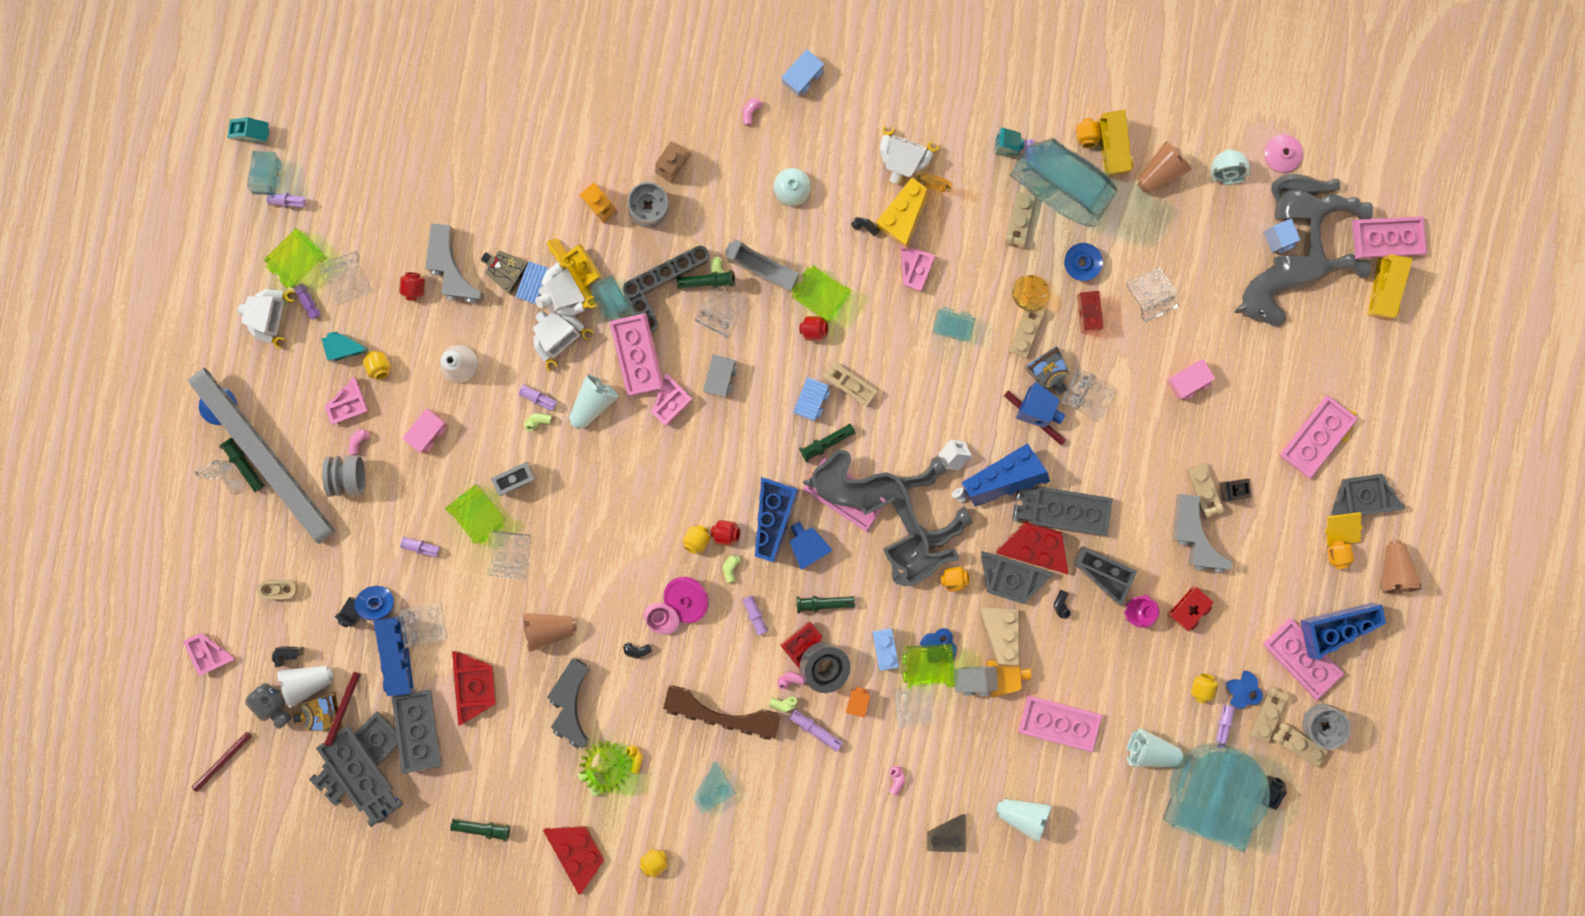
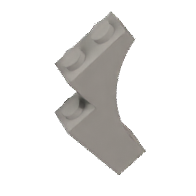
(441, 260)
(761, 266)
(1188, 529)

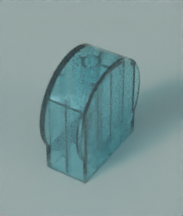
(1065, 182)
(1217, 795)

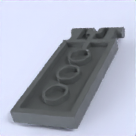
(1064, 510)
(377, 737)
(359, 775)

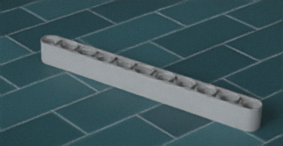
(261, 455)

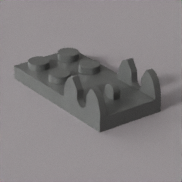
(416, 732)

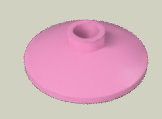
(1275, 157)

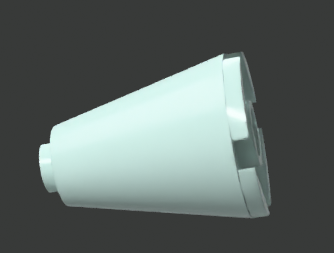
(591, 401)
(1152, 751)
(1025, 816)

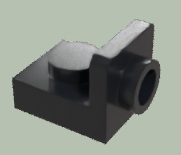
(348, 614)
(289, 652)
(1277, 791)

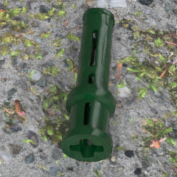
(715, 280)
(818, 447)
(237, 457)
(815, 604)
(489, 830)

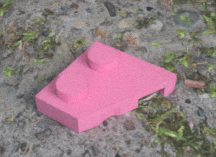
(916, 267)
(670, 401)
(347, 403)
(206, 654)

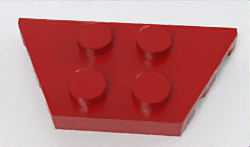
(1036, 546)
(473, 686)
(576, 853)

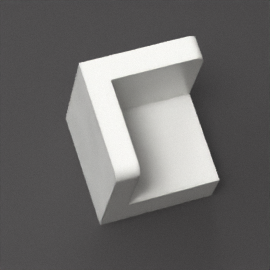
(955, 454)

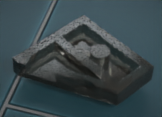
(948, 836)

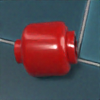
(412, 286)
(814, 328)
(725, 533)

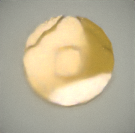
(934, 182)
(1031, 293)

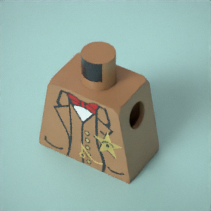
(671, 161)

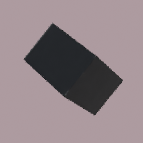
(1235, 489)

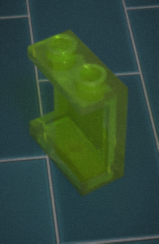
(294, 258)
(820, 293)
(476, 514)
(928, 665)

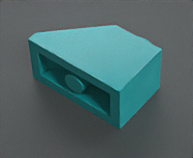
(248, 129)
(1008, 142)
(341, 347)

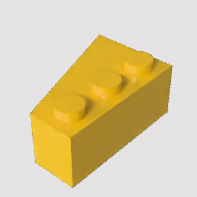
(1115, 143)
(903, 213)
(1388, 286)

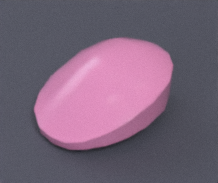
(661, 618)

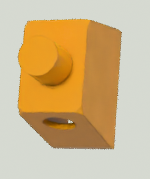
(598, 202)
(1008, 678)

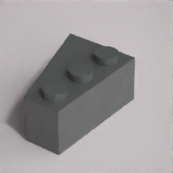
(1105, 573)

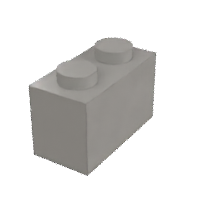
(719, 376)
(514, 479)
(975, 679)

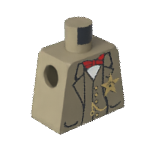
(504, 269)

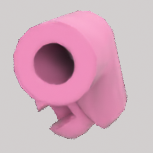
(752, 105)
(356, 438)
(788, 678)
(898, 778)

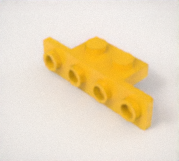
(583, 268)

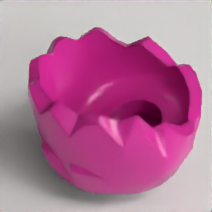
(1142, 611)

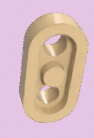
(278, 589)

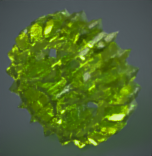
(621, 763)

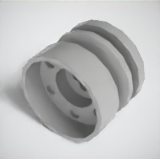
(647, 193)
(343, 476)
(1335, 732)

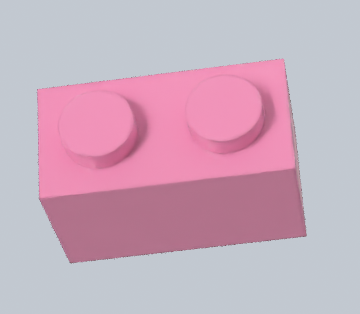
(1190, 379)
(425, 431)

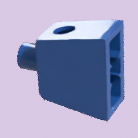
(1039, 407)
(807, 545)

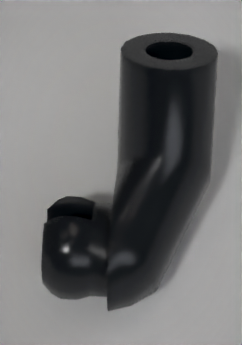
(866, 223)
(1060, 606)
(634, 652)

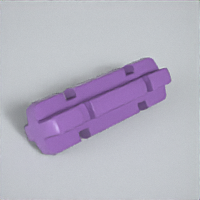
(307, 301)

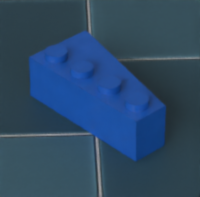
(1006, 476)
(774, 515)
(1335, 629)
(393, 657)

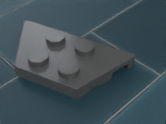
(1365, 495)
(1011, 578)

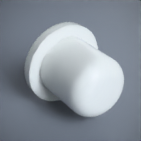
(959, 495)

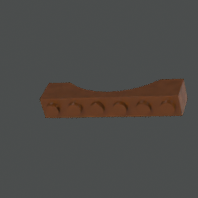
(760, 722)

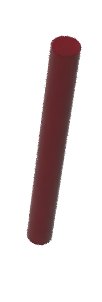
(1048, 429)
(342, 709)
(221, 761)

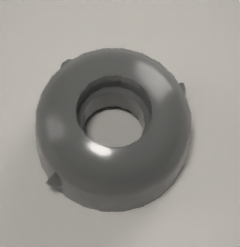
(834, 676)

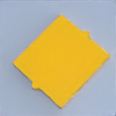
(1343, 527)

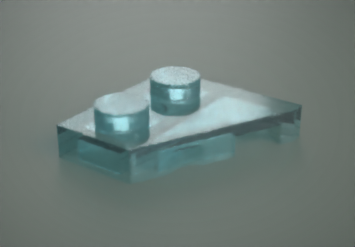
(713, 789)

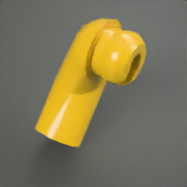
(637, 758)

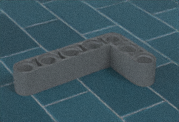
(659, 280)

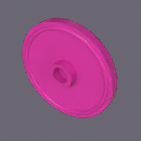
(686, 598)

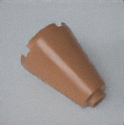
(1163, 169)
(1399, 570)
(546, 629)

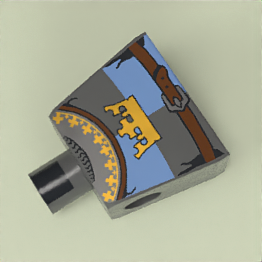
(1049, 370)

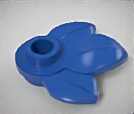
(934, 639)
(1242, 688)

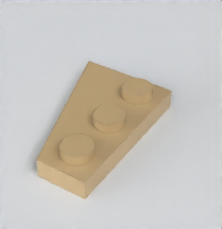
(1003, 634)

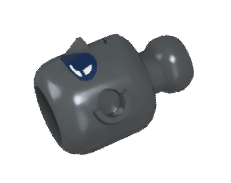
(266, 704)

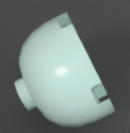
(1230, 167)
(792, 187)

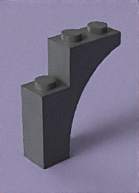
(565, 695)

